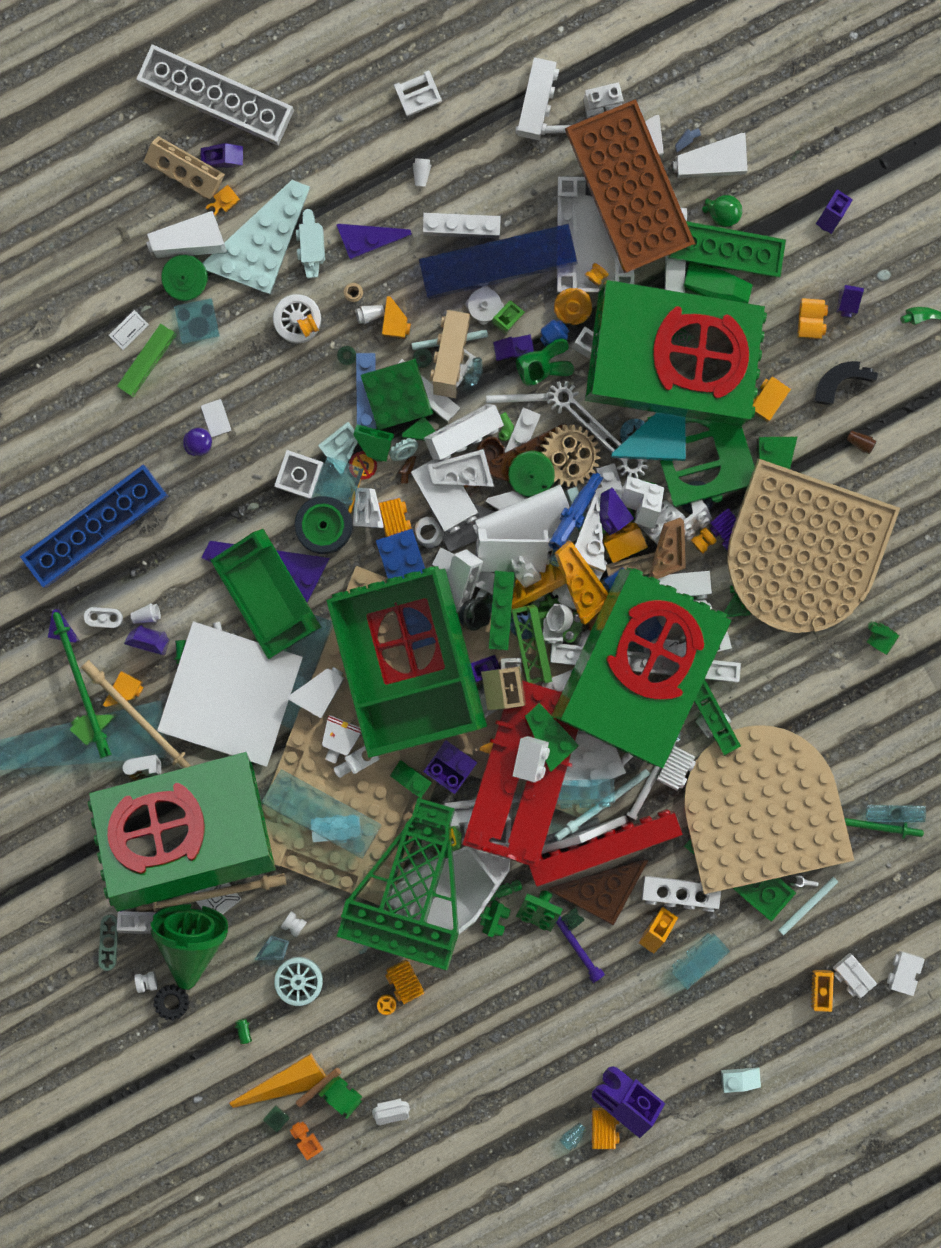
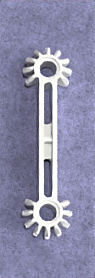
(593, 426)

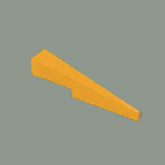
(293, 1079)

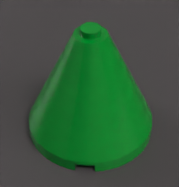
(188, 940)

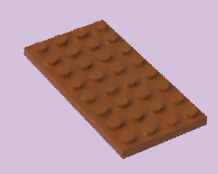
(629, 186)

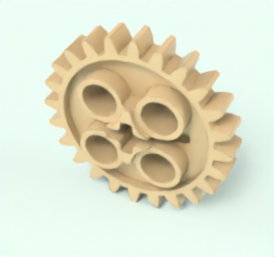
(583, 465)

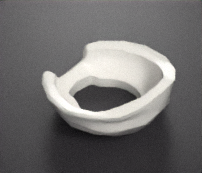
(438, 536)

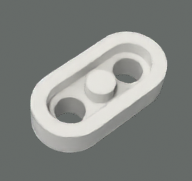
(103, 617)

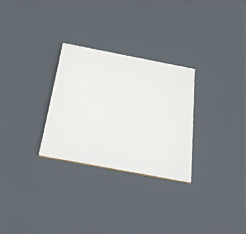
(229, 694)

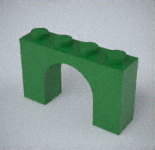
(501, 610)

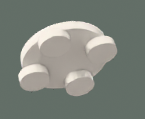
(484, 304)

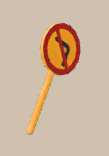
(368, 464)

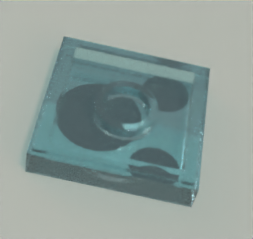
(197, 321)

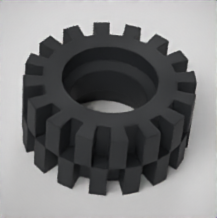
(161, 1008)

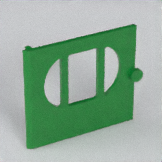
(733, 459)

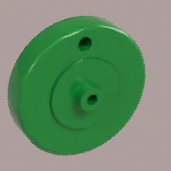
(184, 277)
(531, 473)

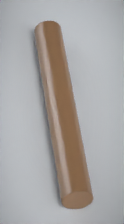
(318, 1087)

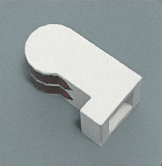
(142, 767)

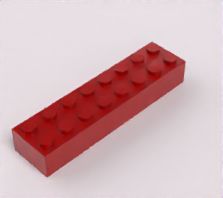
(607, 847)

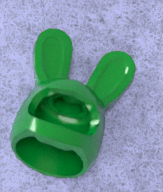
(536, 365)

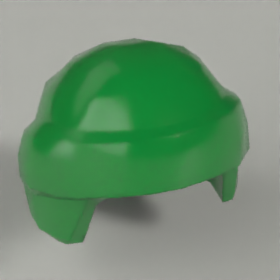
(724, 210)

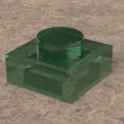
(276, 1118)

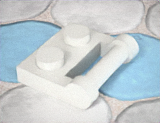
(419, 99)

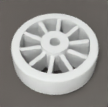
(294, 316)

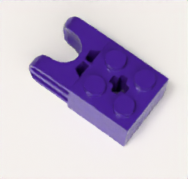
(628, 1101)

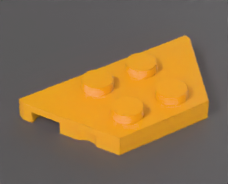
(550, 580)

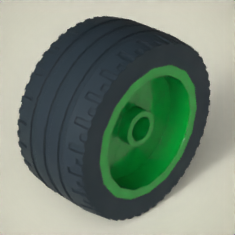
(308, 524)

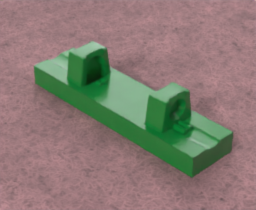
(716, 720)

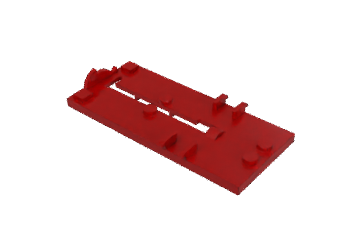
(500, 786)

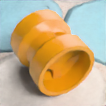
(699, 542)

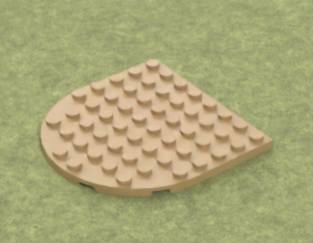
(805, 549)
(763, 810)

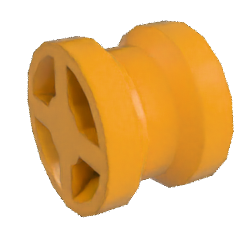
(596, 274)
(308, 325)
(384, 1007)

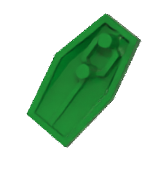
(717, 283)

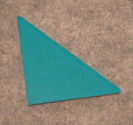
(657, 439)

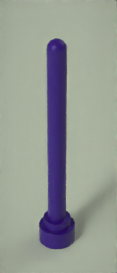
(594, 972)

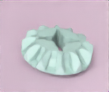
(403, 449)

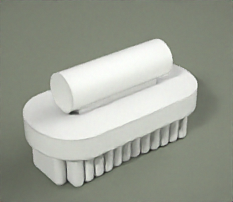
(391, 1111)

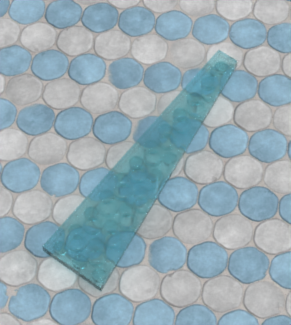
(62, 747)

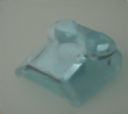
(339, 480)

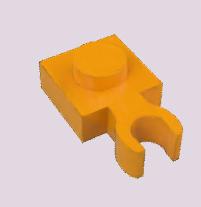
(224, 199)

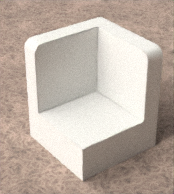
(511, 662)

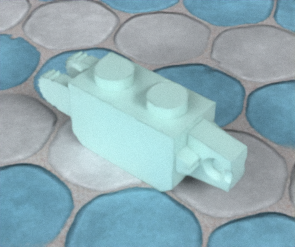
(311, 243)

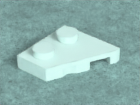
(340, 443)

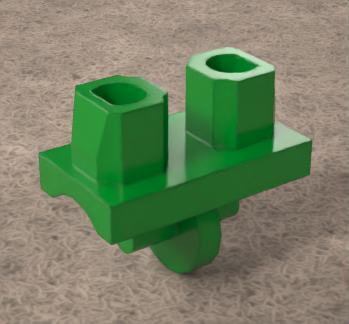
(491, 917)

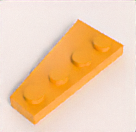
(581, 581)

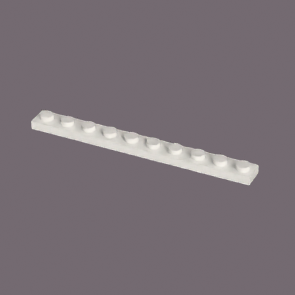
(637, 660)

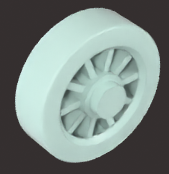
(298, 981)

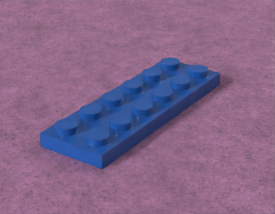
(402, 556)

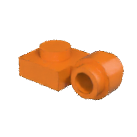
(309, 1144)

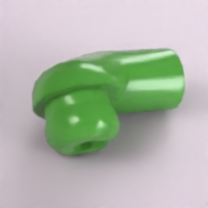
(507, 429)

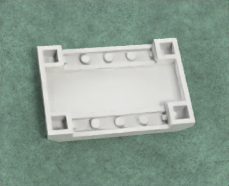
(589, 238)

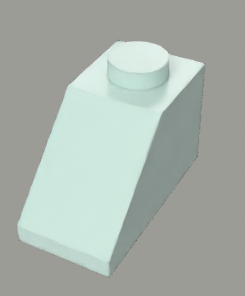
(740, 1079)

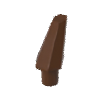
(406, 469)

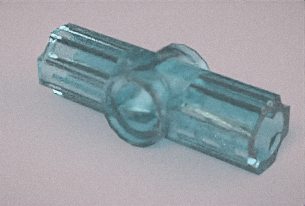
(908, 813)

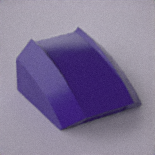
(148, 640)

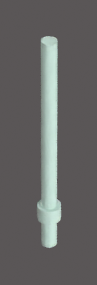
(572, 826)

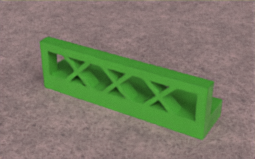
(147, 360)
(539, 645)

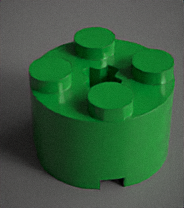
(341, 1097)

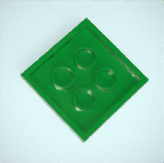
(396, 394)

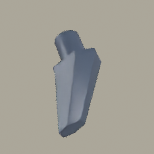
(687, 138)

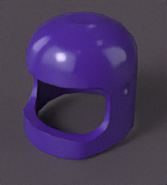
(197, 442)

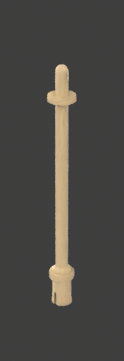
(99, 678)
(266, 883)

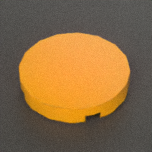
(573, 306)

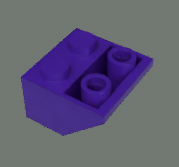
(450, 766)

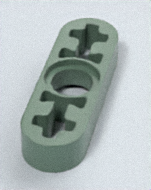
(104, 927)

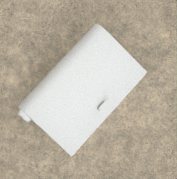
(528, 517)

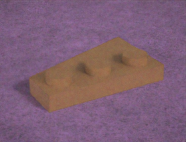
(670, 550)

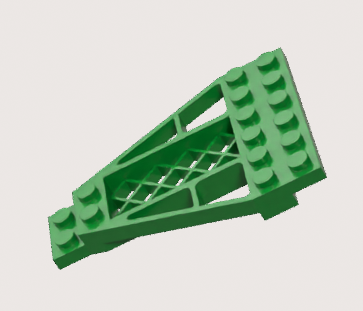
(396, 932)

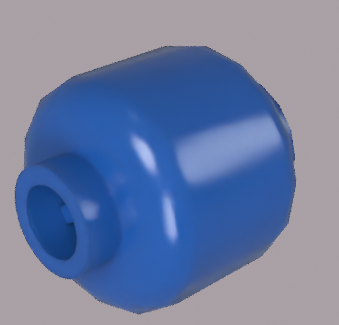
(553, 331)

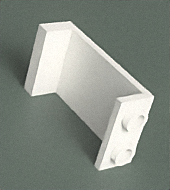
(448, 502)
(500, 552)

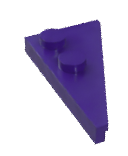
(364, 239)

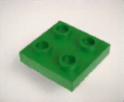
(539, 911)

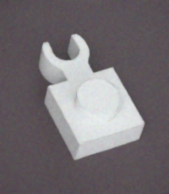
(525, 573)

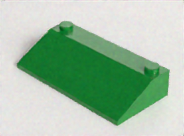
(265, 593)

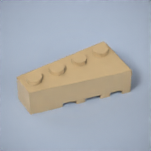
(450, 353)

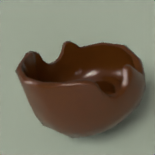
(492, 447)

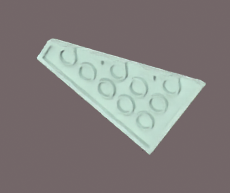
(261, 243)

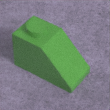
(82, 728)

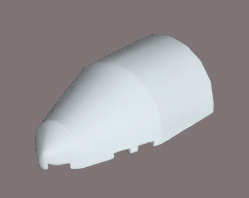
(476, 881)

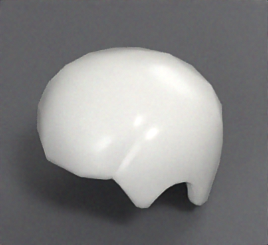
(559, 618)

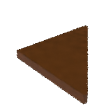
(500, 465)
(602, 892)

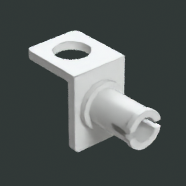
(551, 637)
(354, 763)

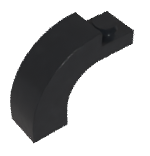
(827, 385)

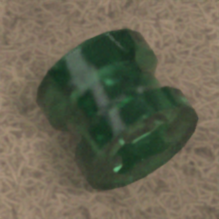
(572, 919)

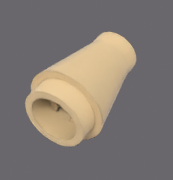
(353, 287)

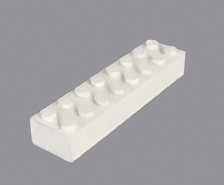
(215, 95)

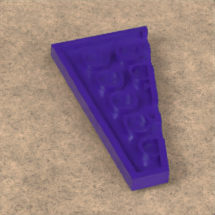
(303, 568)

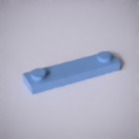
(364, 363)

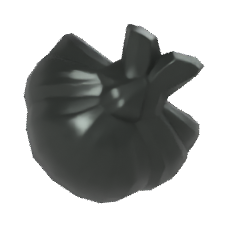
(475, 613)

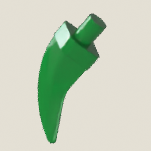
(919, 314)

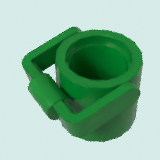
(882, 637)

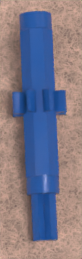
(573, 517)

